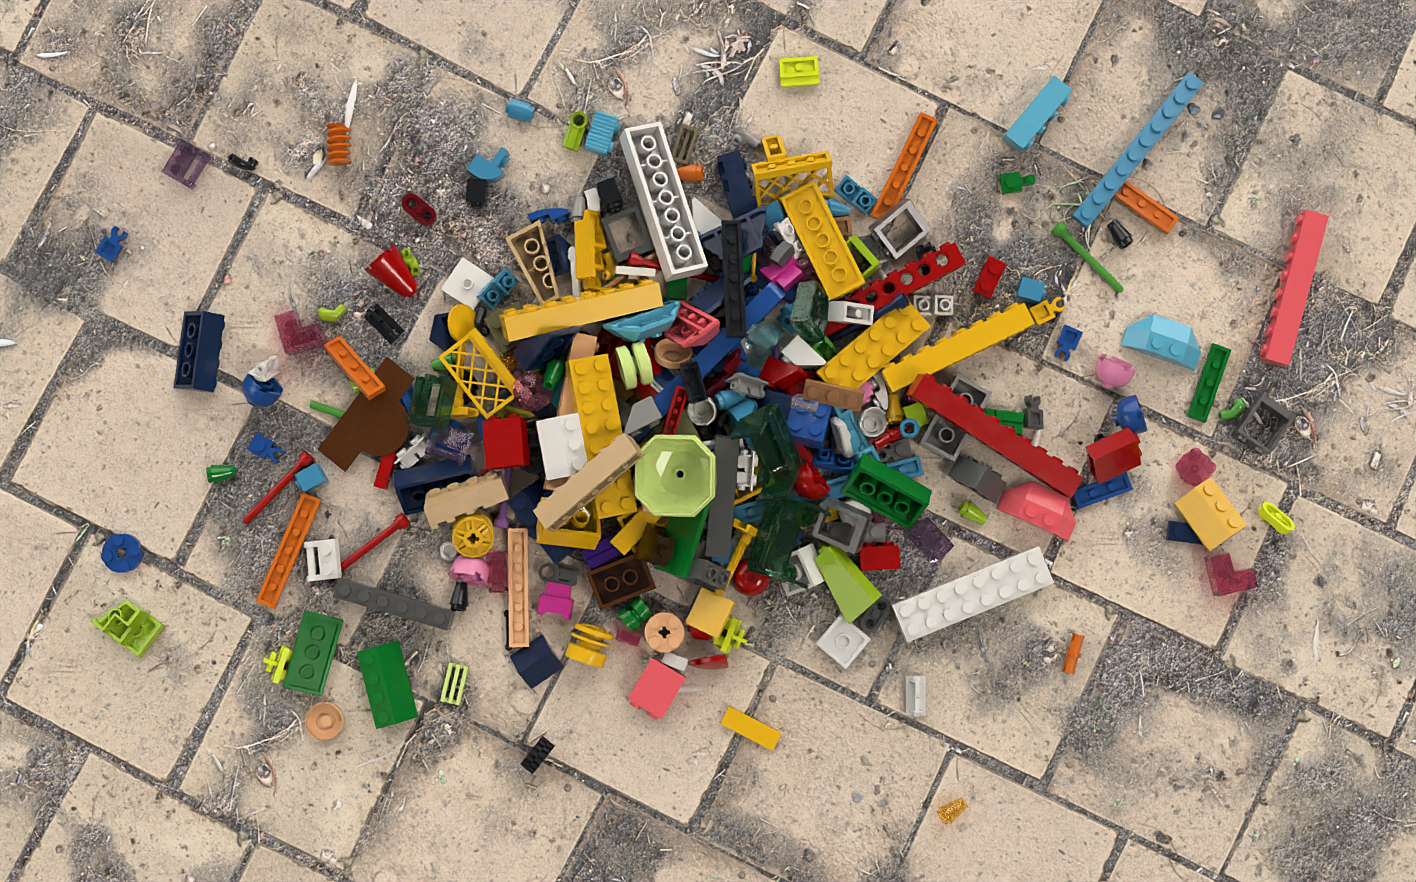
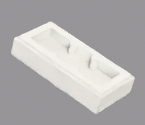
(634, 272)
(841, 436)

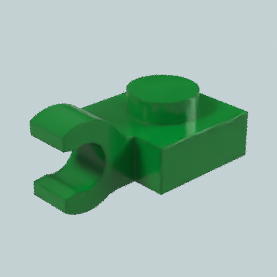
(1013, 183)

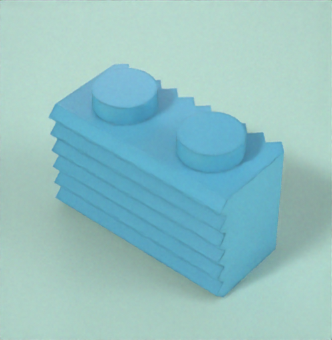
(602, 133)

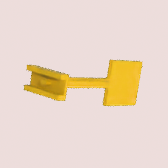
(711, 608)

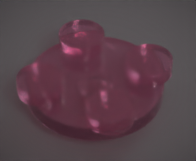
(1195, 467)

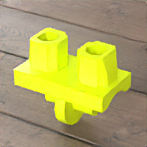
(726, 643)
(278, 672)

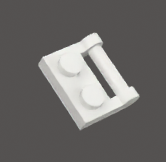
(328, 559)

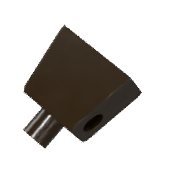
(655, 545)

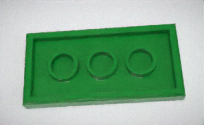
(686, 534)
(312, 653)

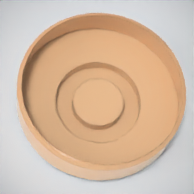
(671, 355)
(324, 721)

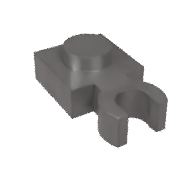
(1032, 414)
(898, 451)

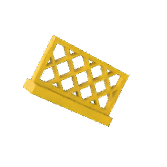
(792, 167)
(495, 363)

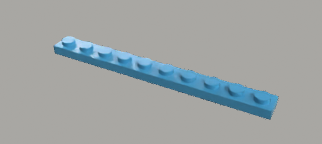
(1137, 150)
(754, 511)

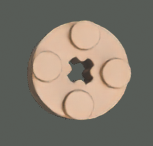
(656, 640)

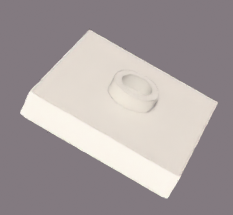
(466, 283)
(843, 641)

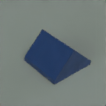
(536, 662)

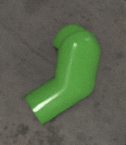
(1235, 412)

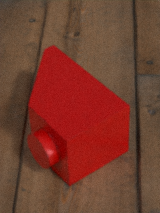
(781, 374)

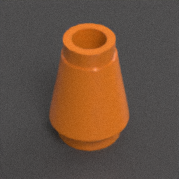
(691, 173)

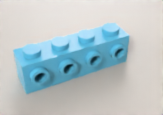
(1037, 113)

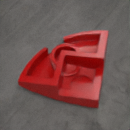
(712, 663)

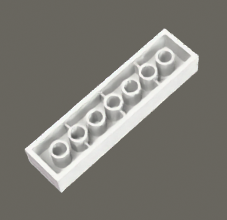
(663, 201)
(971, 594)

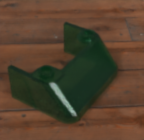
(774, 449)
(777, 538)

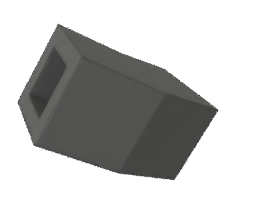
(782, 253)

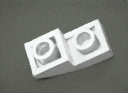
(933, 305)
(880, 397)

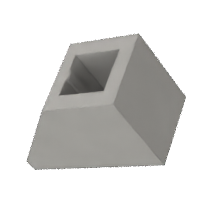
(642, 415)

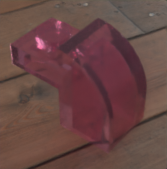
(498, 571)

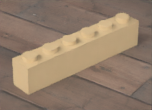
(588, 482)

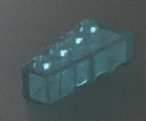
(764, 337)

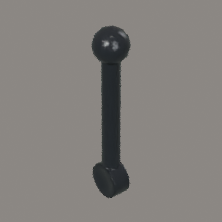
(506, 614)

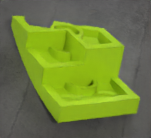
(130, 627)

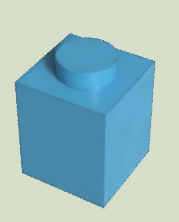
(1030, 290)
(311, 478)

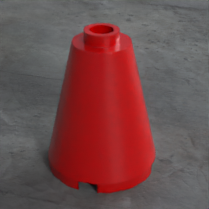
(393, 272)

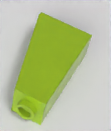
(846, 582)

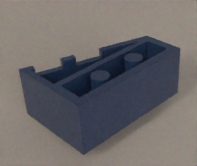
(736, 184)

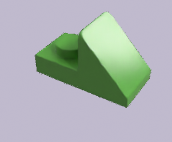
(825, 349)

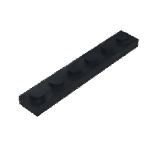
(733, 279)

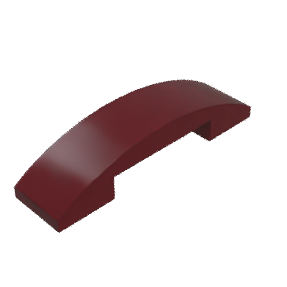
(717, 382)

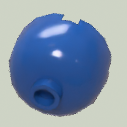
(261, 393)
(1130, 415)

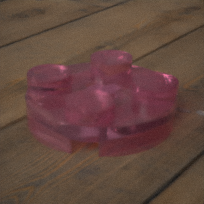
(527, 400)

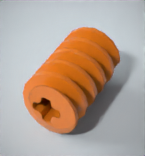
(338, 144)

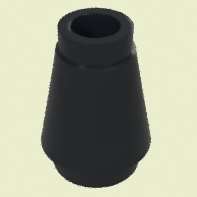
(1121, 236)
(459, 598)

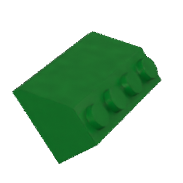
(886, 491)
(387, 684)

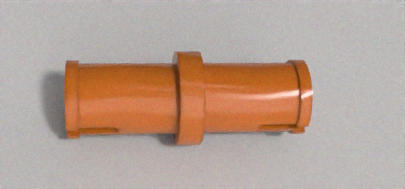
(1073, 653)

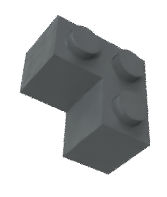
(978, 478)

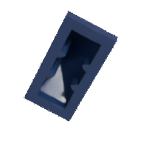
(558, 253)
(440, 333)

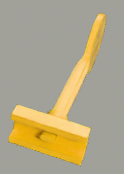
(460, 323)

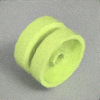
(634, 365)

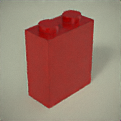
(506, 442)
(1114, 455)

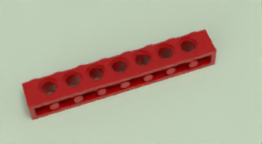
(948, 250)

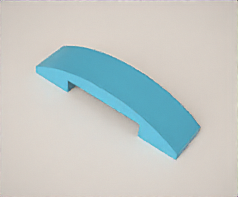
(858, 440)

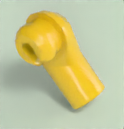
(608, 272)

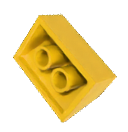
(1210, 514)
(577, 532)

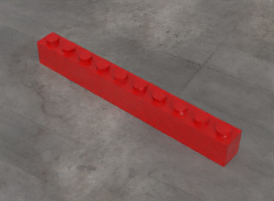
(994, 435)

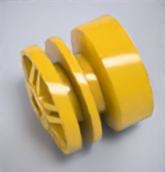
(476, 523)
(589, 645)

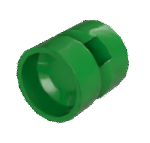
(635, 613)

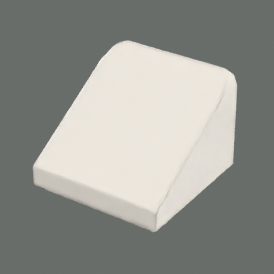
(884, 270)

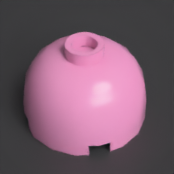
(1113, 371)
(470, 570)

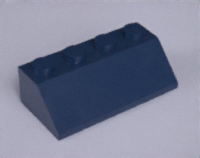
(199, 351)
(415, 482)
(523, 506)

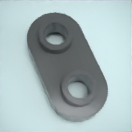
(876, 615)

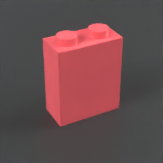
(656, 688)

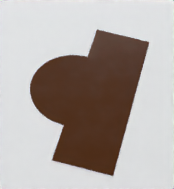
(374, 424)

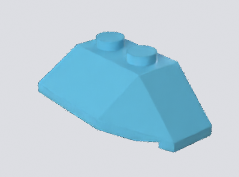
(644, 323)
(1163, 340)

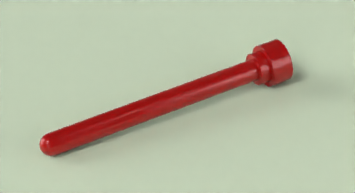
(635, 260)
(304, 461)
(400, 522)

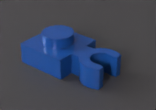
(110, 247)
(1068, 339)
(263, 447)

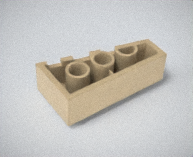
(534, 259)
(465, 497)

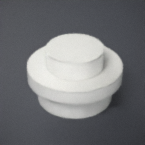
(448, 551)

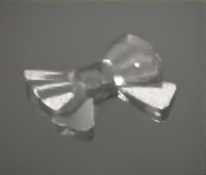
(797, 401)

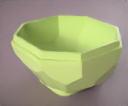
(657, 478)

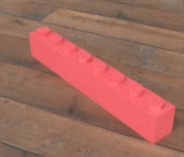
(1294, 288)

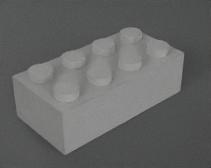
(943, 437)

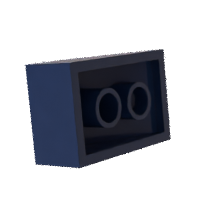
(540, 350)

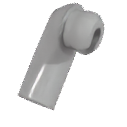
(744, 138)

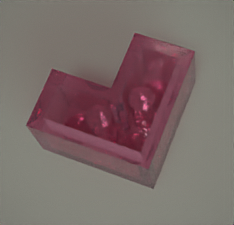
(298, 338)
(1225, 579)

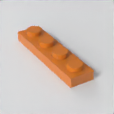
(1146, 207)
(354, 367)

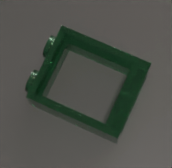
(810, 312)
(421, 398)

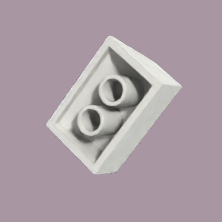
(561, 445)

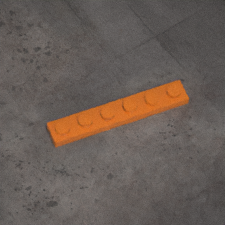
(905, 164)
(288, 550)

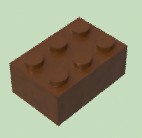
(620, 581)

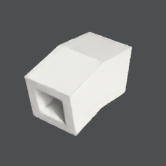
(592, 199)
(674, 660)

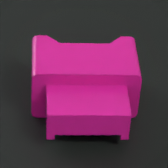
(782, 277)
(556, 600)

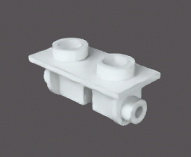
(786, 232)
(266, 370)
(407, 456)
(748, 462)
(916, 695)

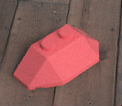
(692, 327)
(1039, 508)

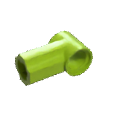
(575, 133)

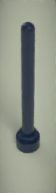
(899, 301)

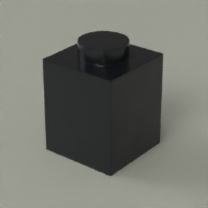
(477, 193)

